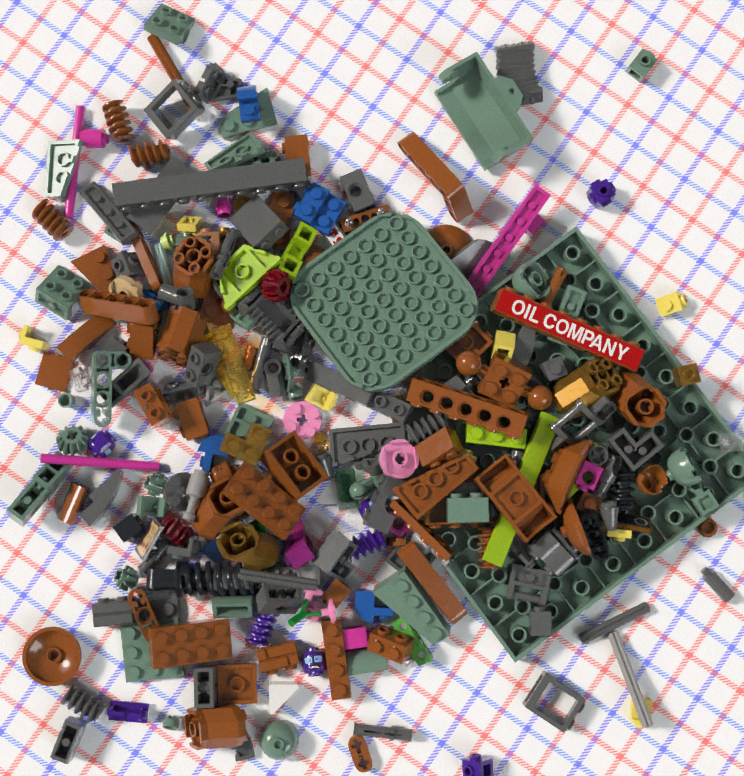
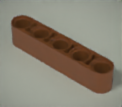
(119, 306)
(432, 582)

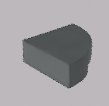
(245, 751)

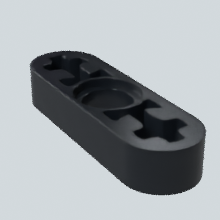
(595, 527)

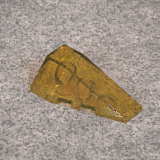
(231, 365)

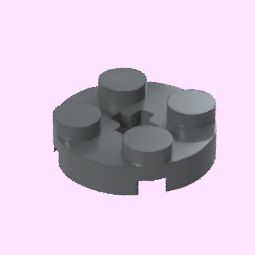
(171, 493)

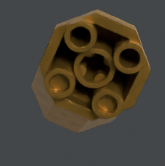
(588, 383)
(248, 546)

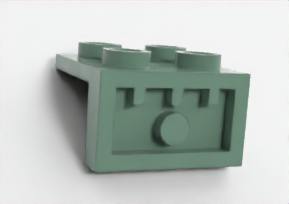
(60, 291)

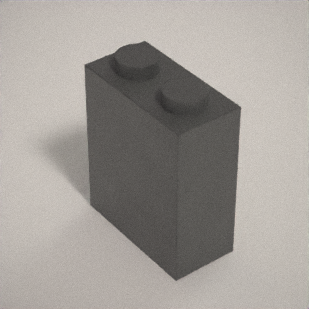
(258, 224)

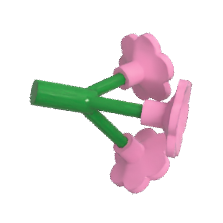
(313, 609)

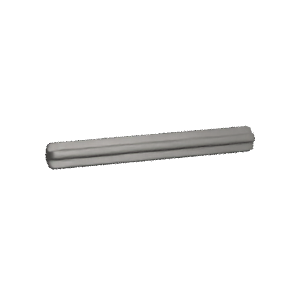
(630, 679)

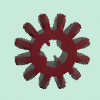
(276, 285)
(176, 530)

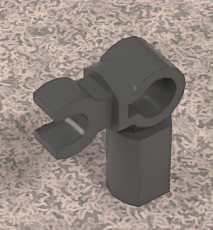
(369, 465)

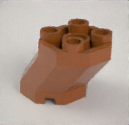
(193, 265)
(179, 333)
(639, 401)
(215, 511)
(216, 727)

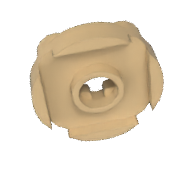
(126, 286)

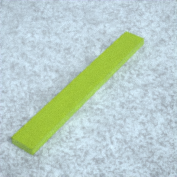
(530, 468)

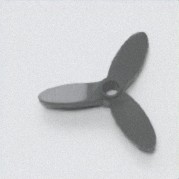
(522, 353)

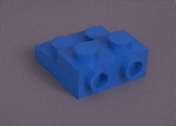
(319, 208)

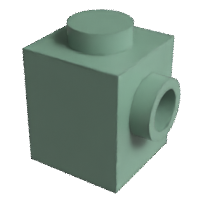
(641, 65)

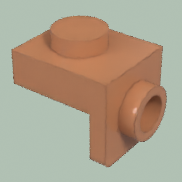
(212, 238)

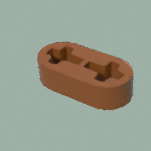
(356, 755)

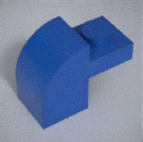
(248, 103)
(210, 447)
(365, 606)

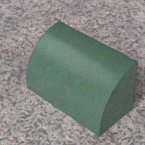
(233, 606)
(364, 661)

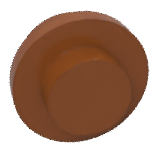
(707, 528)

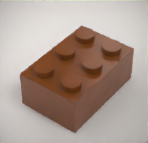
(293, 466)

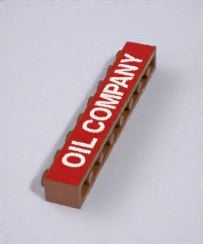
(566, 329)

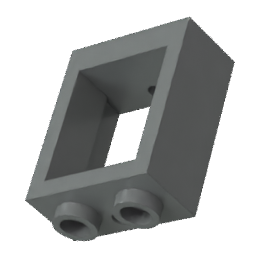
(162, 123)
(536, 692)

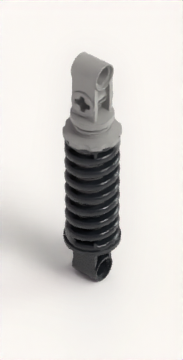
(222, 579)

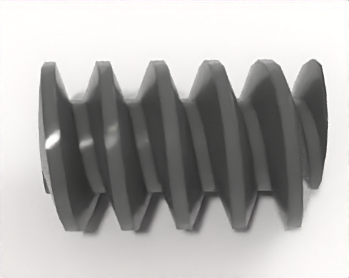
(425, 427)
(83, 704)

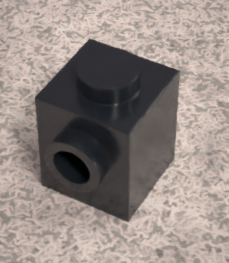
(130, 527)

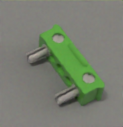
(420, 651)

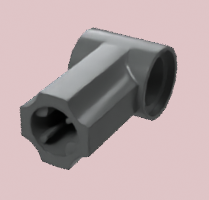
(180, 296)
(275, 380)

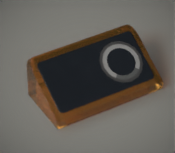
(634, 522)

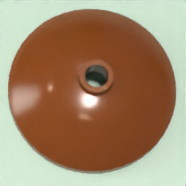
(449, 237)
(573, 529)
(39, 657)

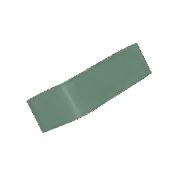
(106, 387)

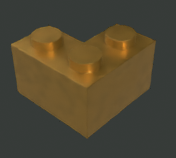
(250, 447)

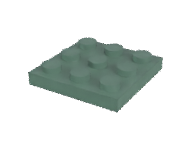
(137, 654)

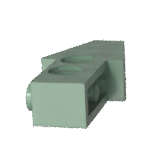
(35, 494)

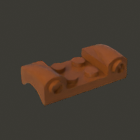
(515, 497)

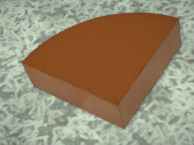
(395, 541)

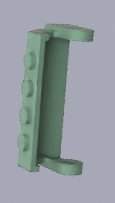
(483, 110)

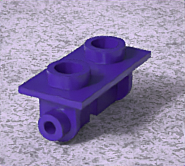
(128, 711)

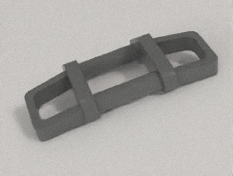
(591, 413)

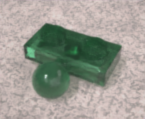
(343, 481)

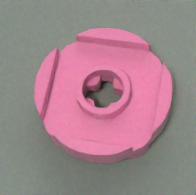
(311, 413)
(391, 467)

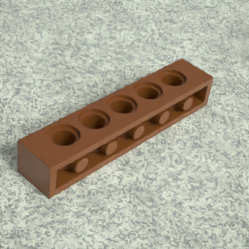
(417, 397)

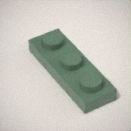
(570, 303)

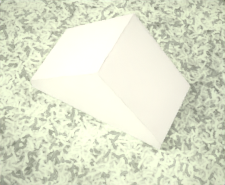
(280, 692)

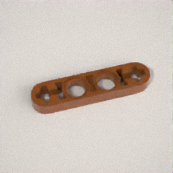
(147, 261)

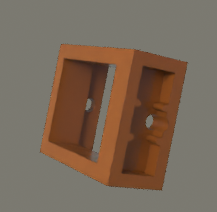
(159, 411)

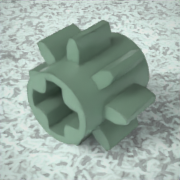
(155, 484)
(126, 578)

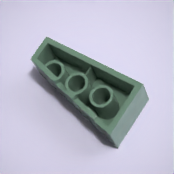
(412, 604)

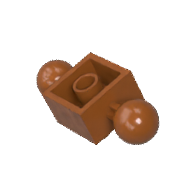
(499, 368)

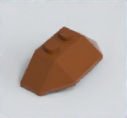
(564, 472)

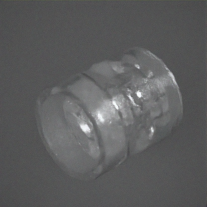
(81, 378)

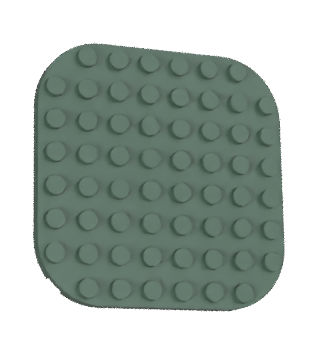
(383, 301)

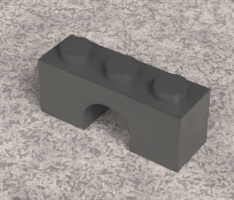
(377, 516)

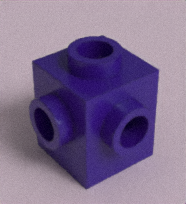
(598, 199)
(477, 765)

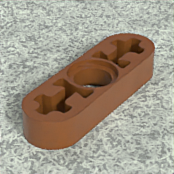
(133, 604)

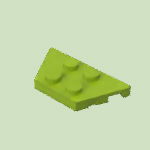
(245, 273)

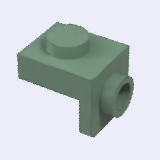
(151, 506)

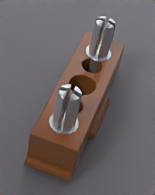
(347, 223)

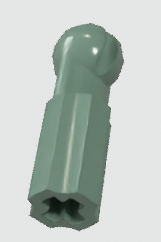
(359, 490)

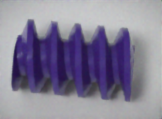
(368, 543)
(261, 629)

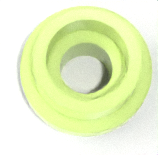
(168, 241)

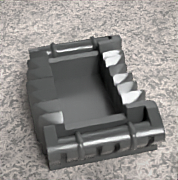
(516, 63)
(276, 318)

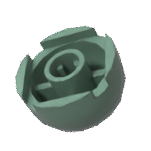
(531, 280)
(683, 468)
(279, 739)

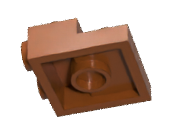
(474, 340)

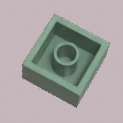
(467, 508)

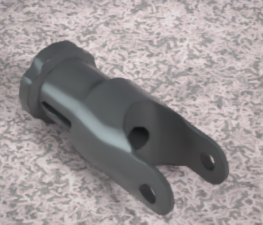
(608, 476)

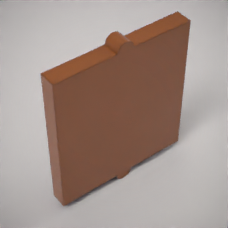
(54, 372)

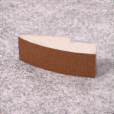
(85, 337)

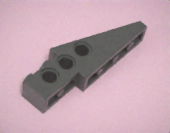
(377, 401)

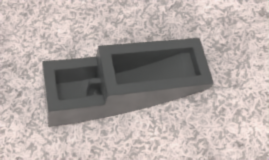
(128, 381)
(102, 498)

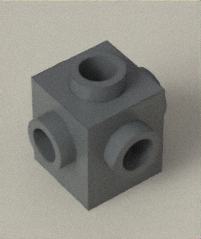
(127, 264)

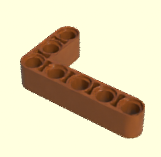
(438, 175)

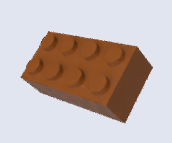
(189, 642)

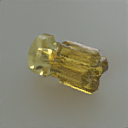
(321, 441)

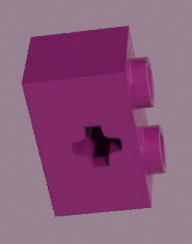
(298, 549)

